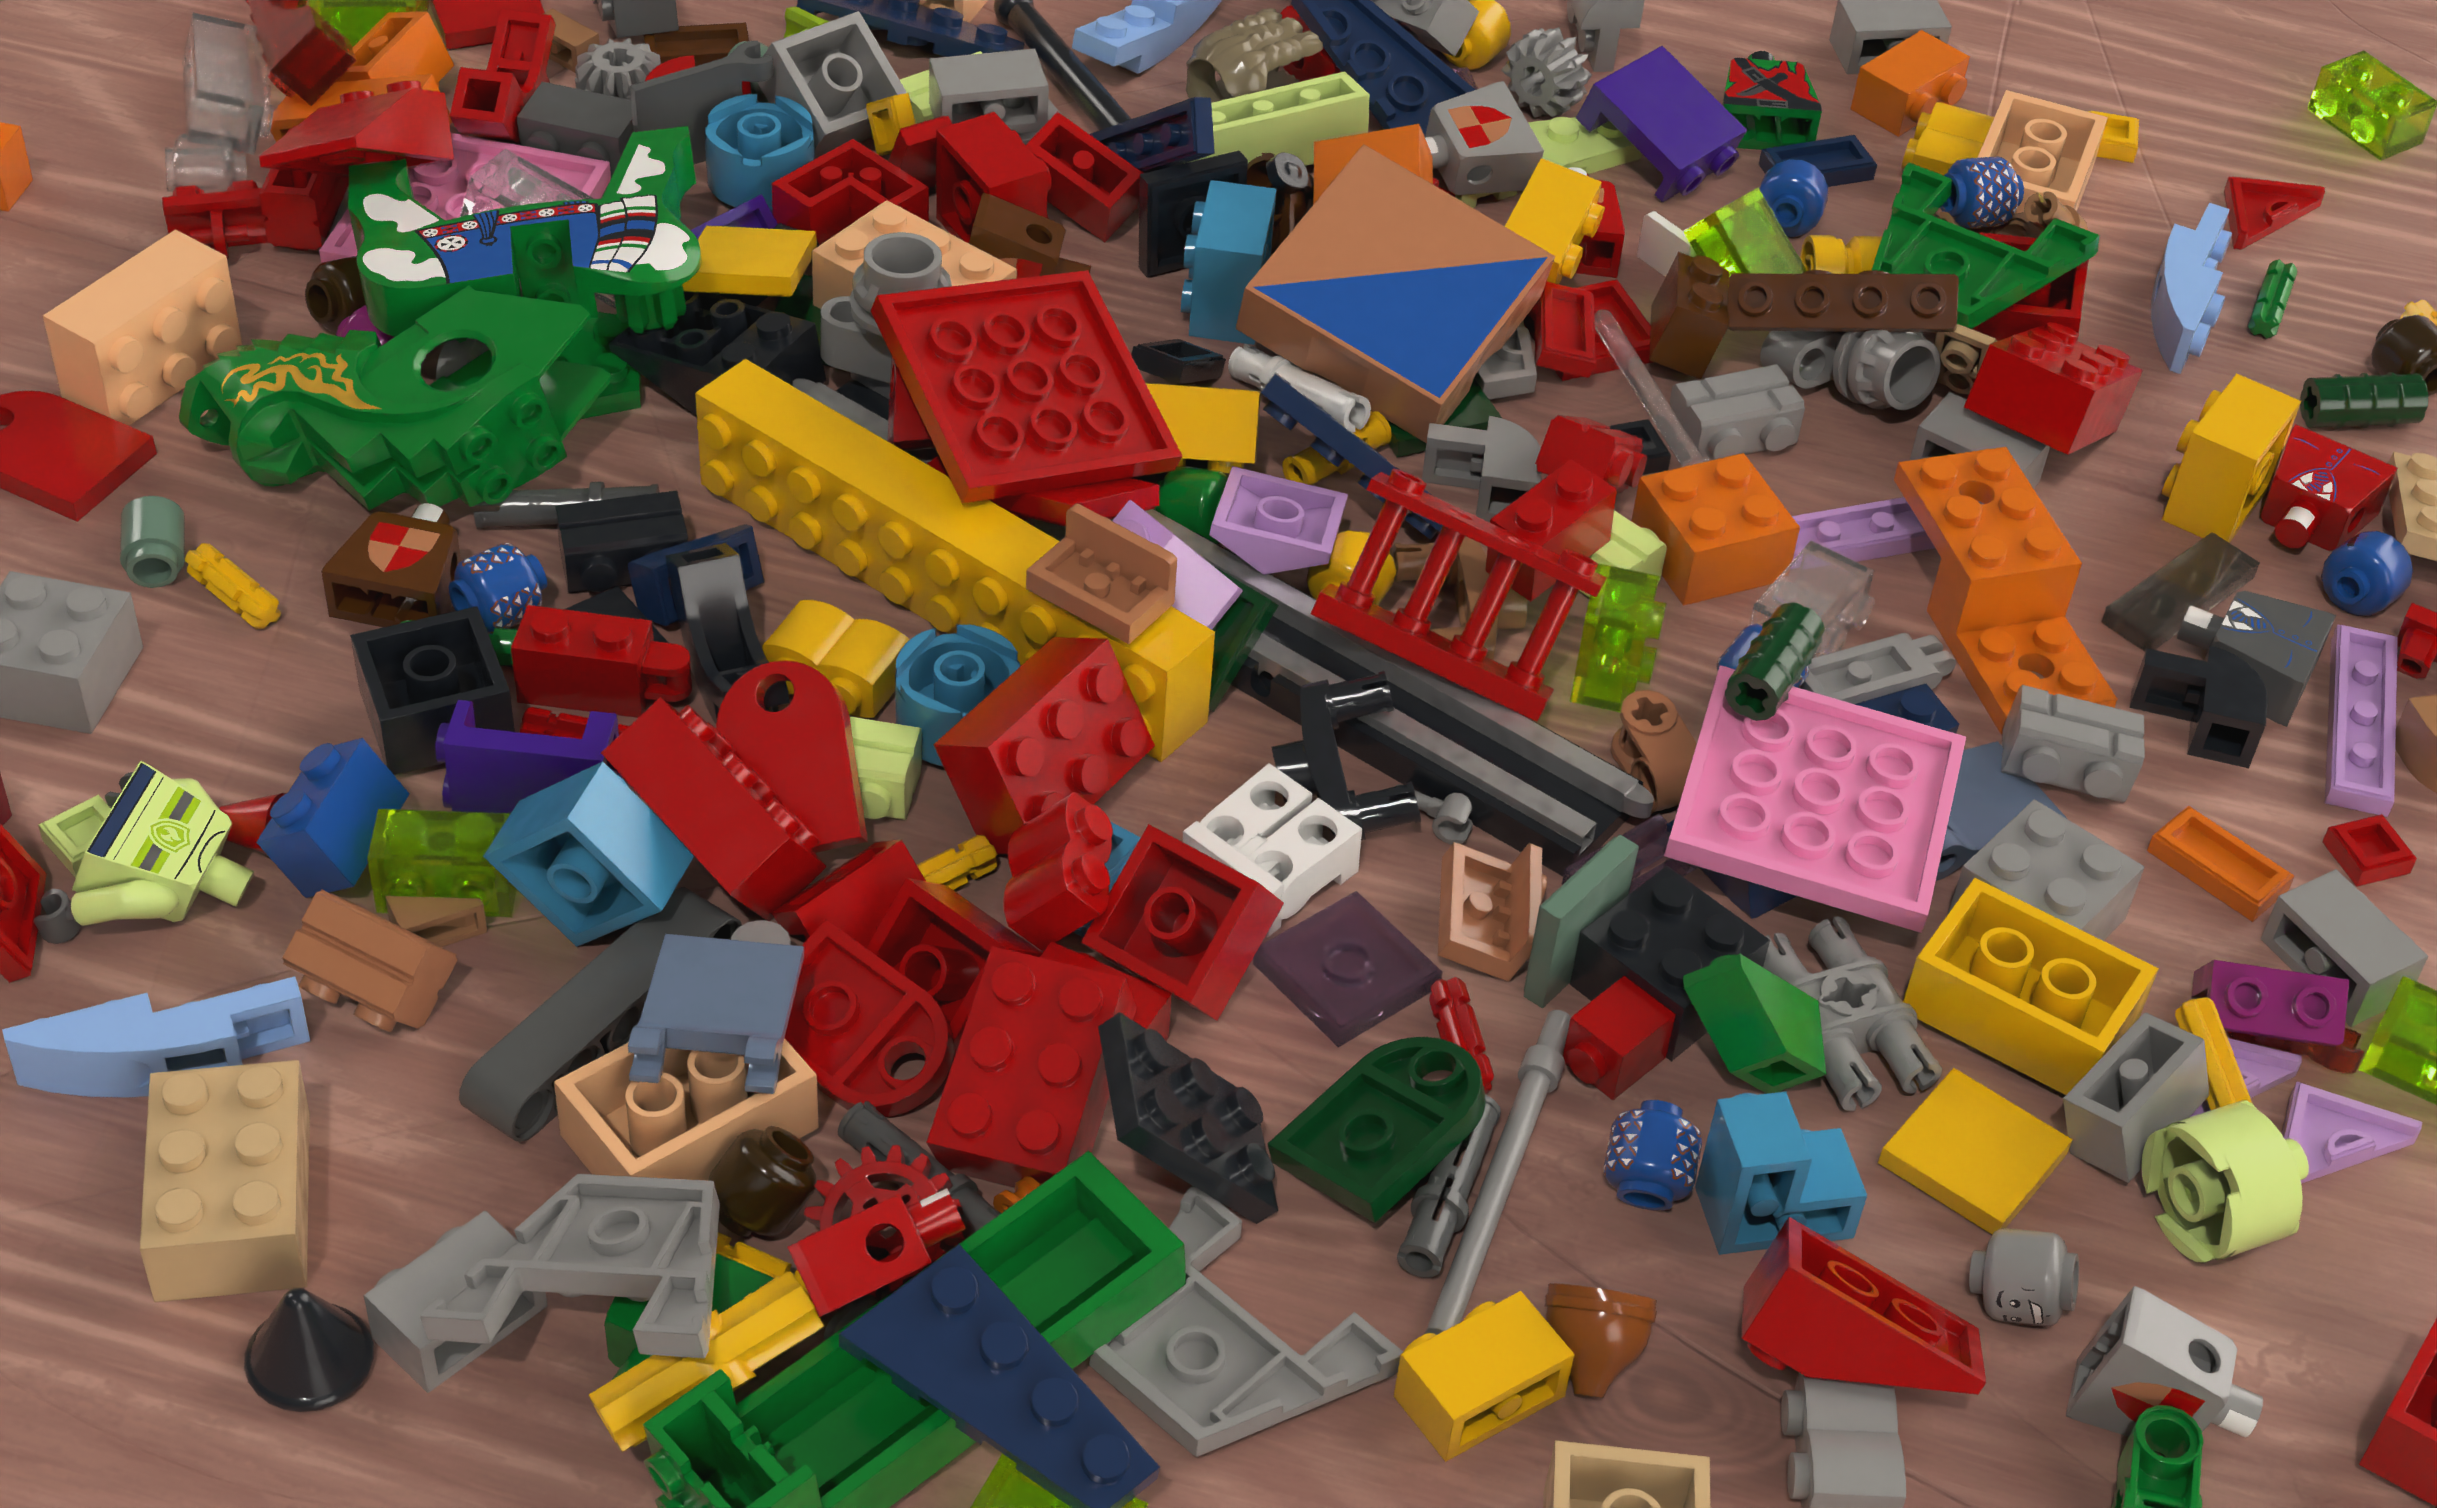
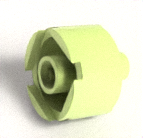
(2225, 1181)

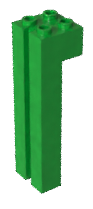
(835, 1429)

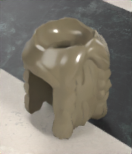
(1248, 56)

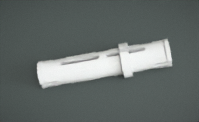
(1257, 369)

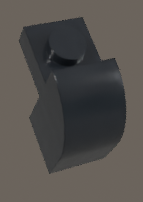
(2217, 695)

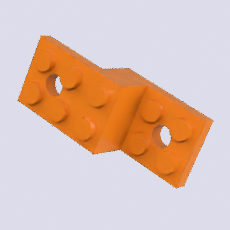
(2000, 579)

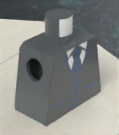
(2272, 637)

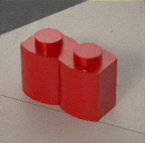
(1058, 871)

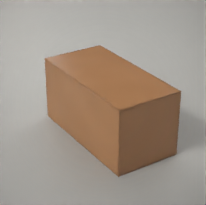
(569, 40)

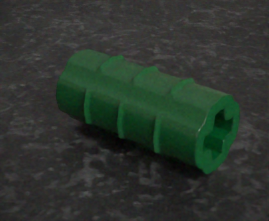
(2364, 400)
(1774, 661)

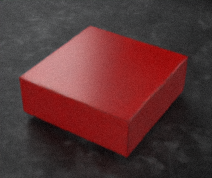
(2369, 850)

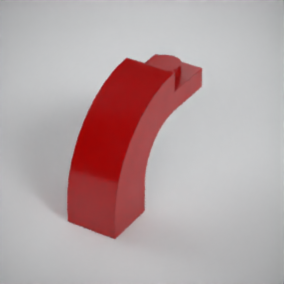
(492, 98)

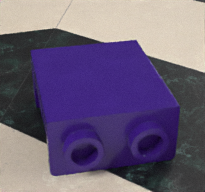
(1667, 120)
(498, 768)

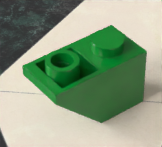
(1758, 1023)

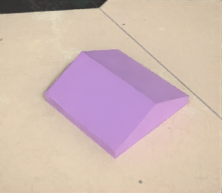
(1277, 521)

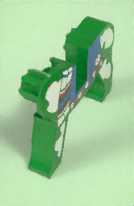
(558, 249)

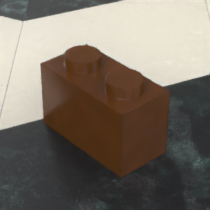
(1689, 314)

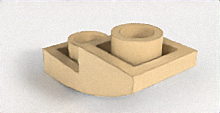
(1961, 357)

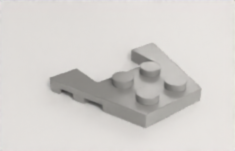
(604, 1240)
(1216, 1370)

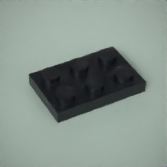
(1187, 1118)

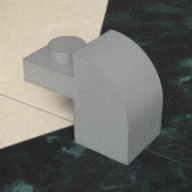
(1490, 460)

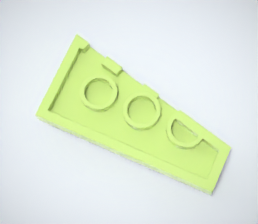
(1572, 145)

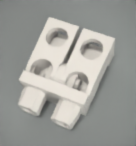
(1277, 843)

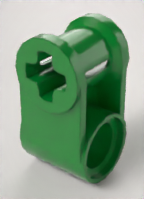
(2158, 1481)

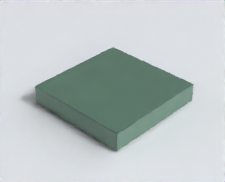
(1571, 909)

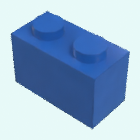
(329, 815)

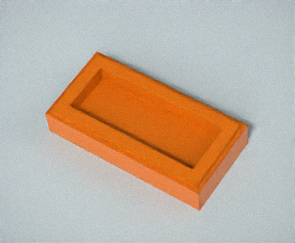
(2220, 863)

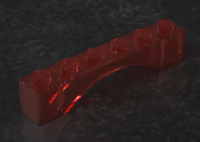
(300, 47)

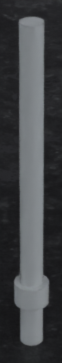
(1538, 1076)

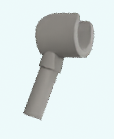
(1450, 816)

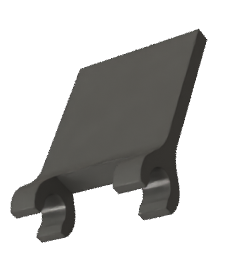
(691, 94)

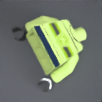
(148, 858)

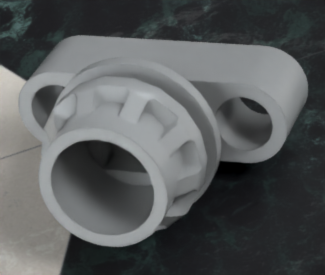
(890, 266)
(1867, 366)

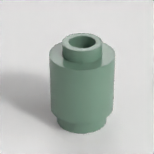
(152, 541)

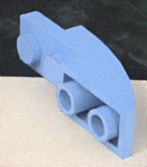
(1142, 32)
(2186, 287)
(120, 1042)

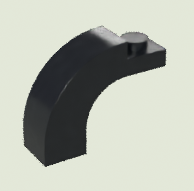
(717, 623)

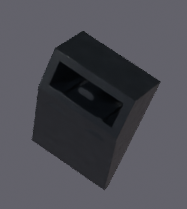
(715, 338)

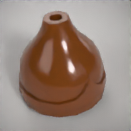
(1601, 1329)

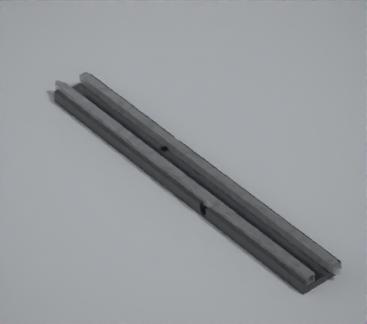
(1440, 736)

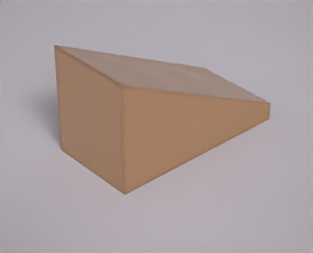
(438, 918)

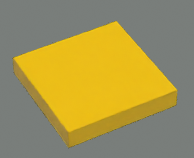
(752, 260)
(1975, 1151)

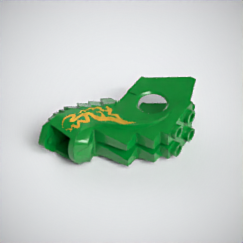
(378, 424)

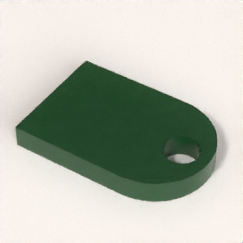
(1384, 1124)

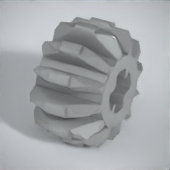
(614, 67)
(1546, 72)

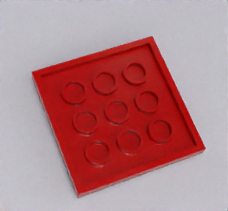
(1025, 385)

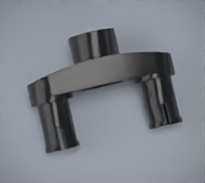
(1316, 758)

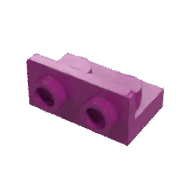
(2275, 1001)

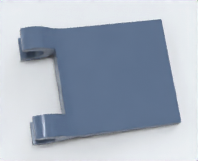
(1983, 805)
(718, 1001)

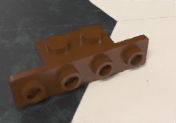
(1843, 302)

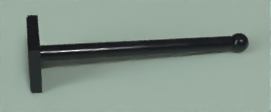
(1164, 194)

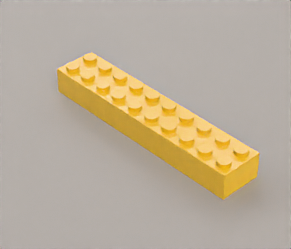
(915, 541)

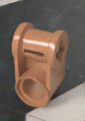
(1654, 746)

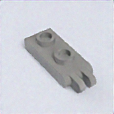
(1879, 668)

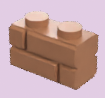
(368, 960)

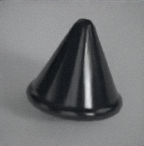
(308, 1353)

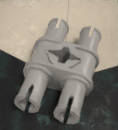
(1856, 1014)

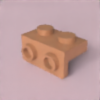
(1106, 575)
(1489, 908)

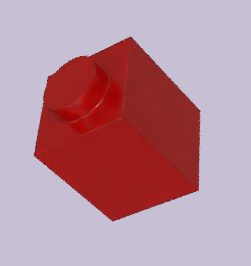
(1618, 1038)

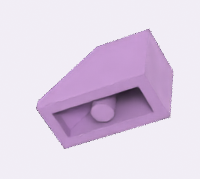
(1200, 588)

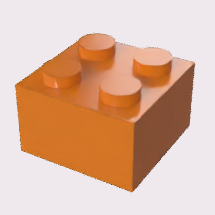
(1718, 526)

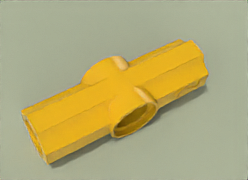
(739, 1344)

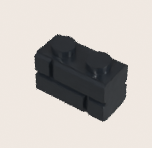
(607, 534)

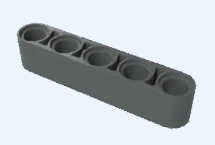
(581, 1020)

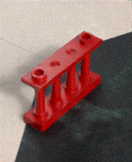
(1463, 657)

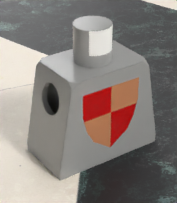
(1482, 142)
(2154, 1358)

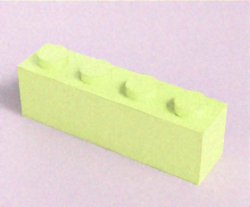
(1290, 117)

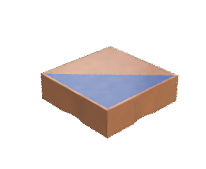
(1394, 291)

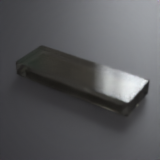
(2197, 578)

